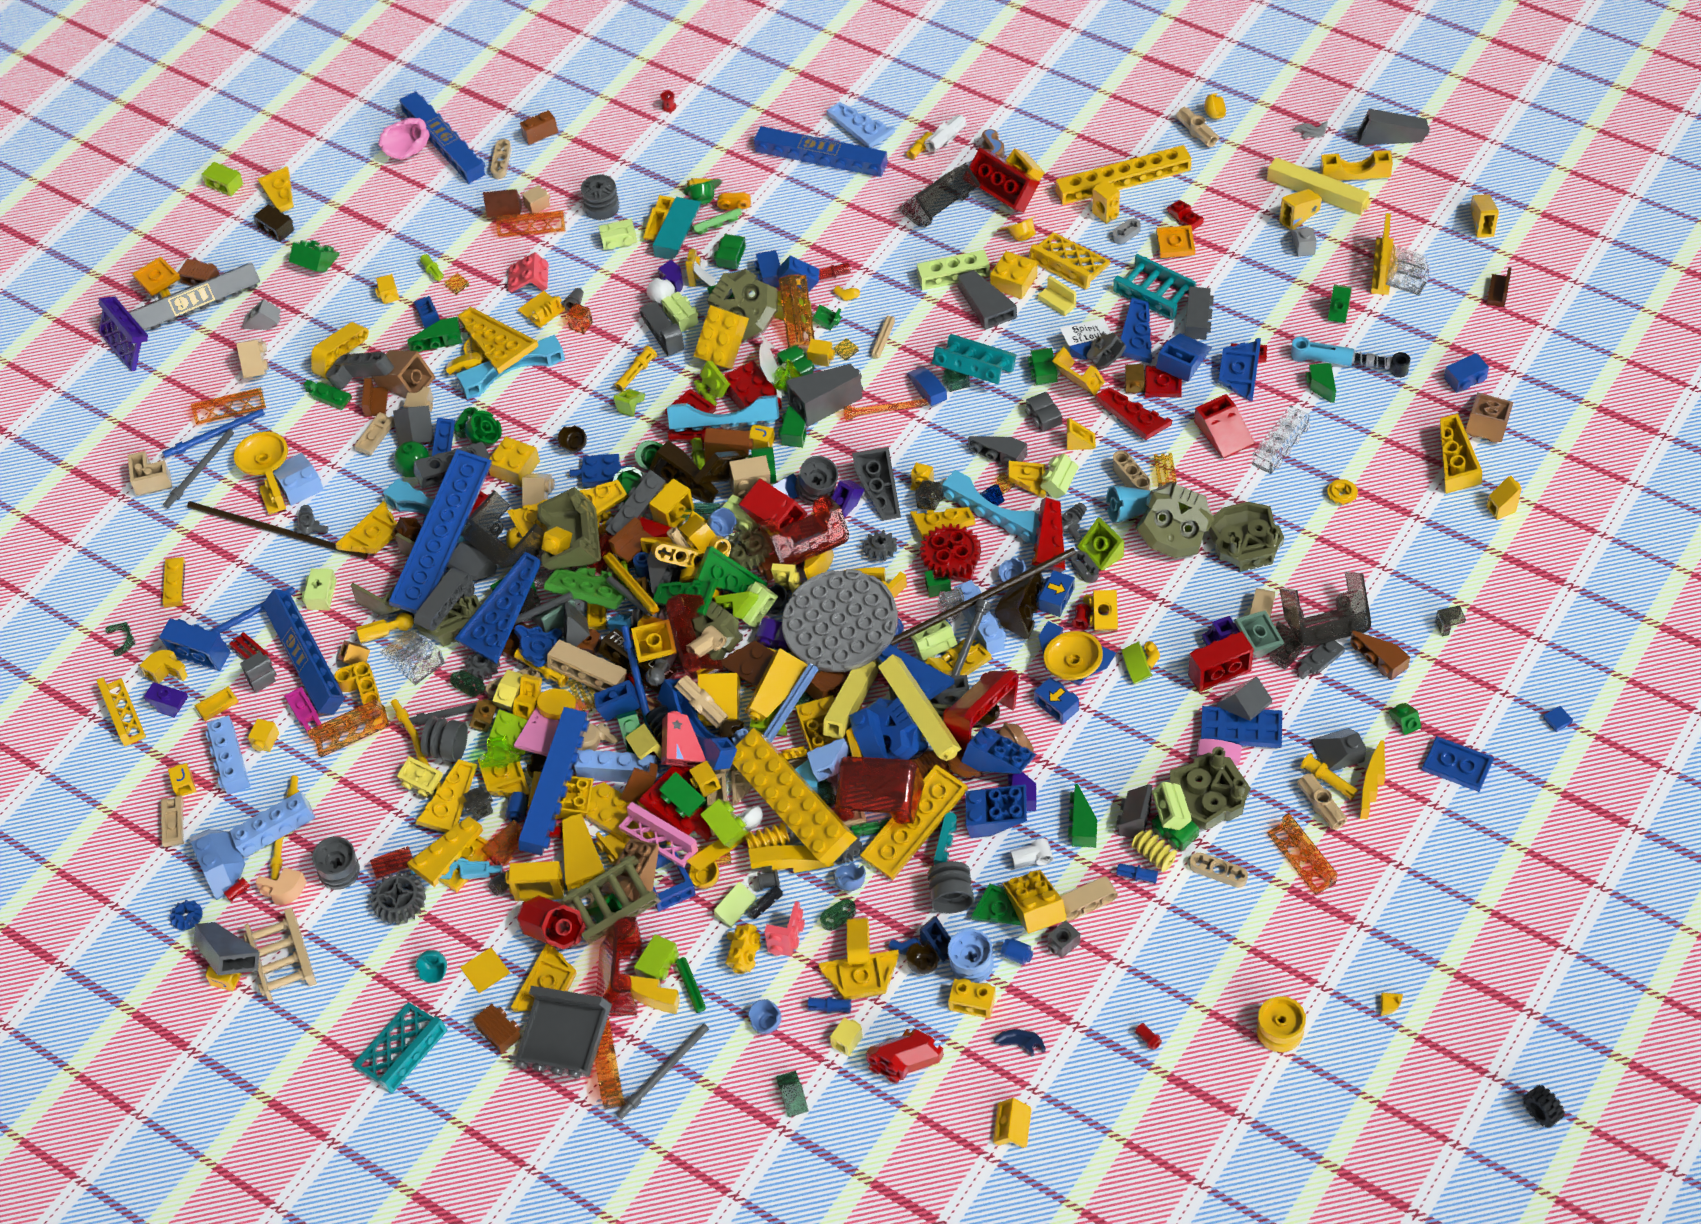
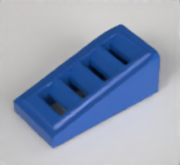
(426, 313)

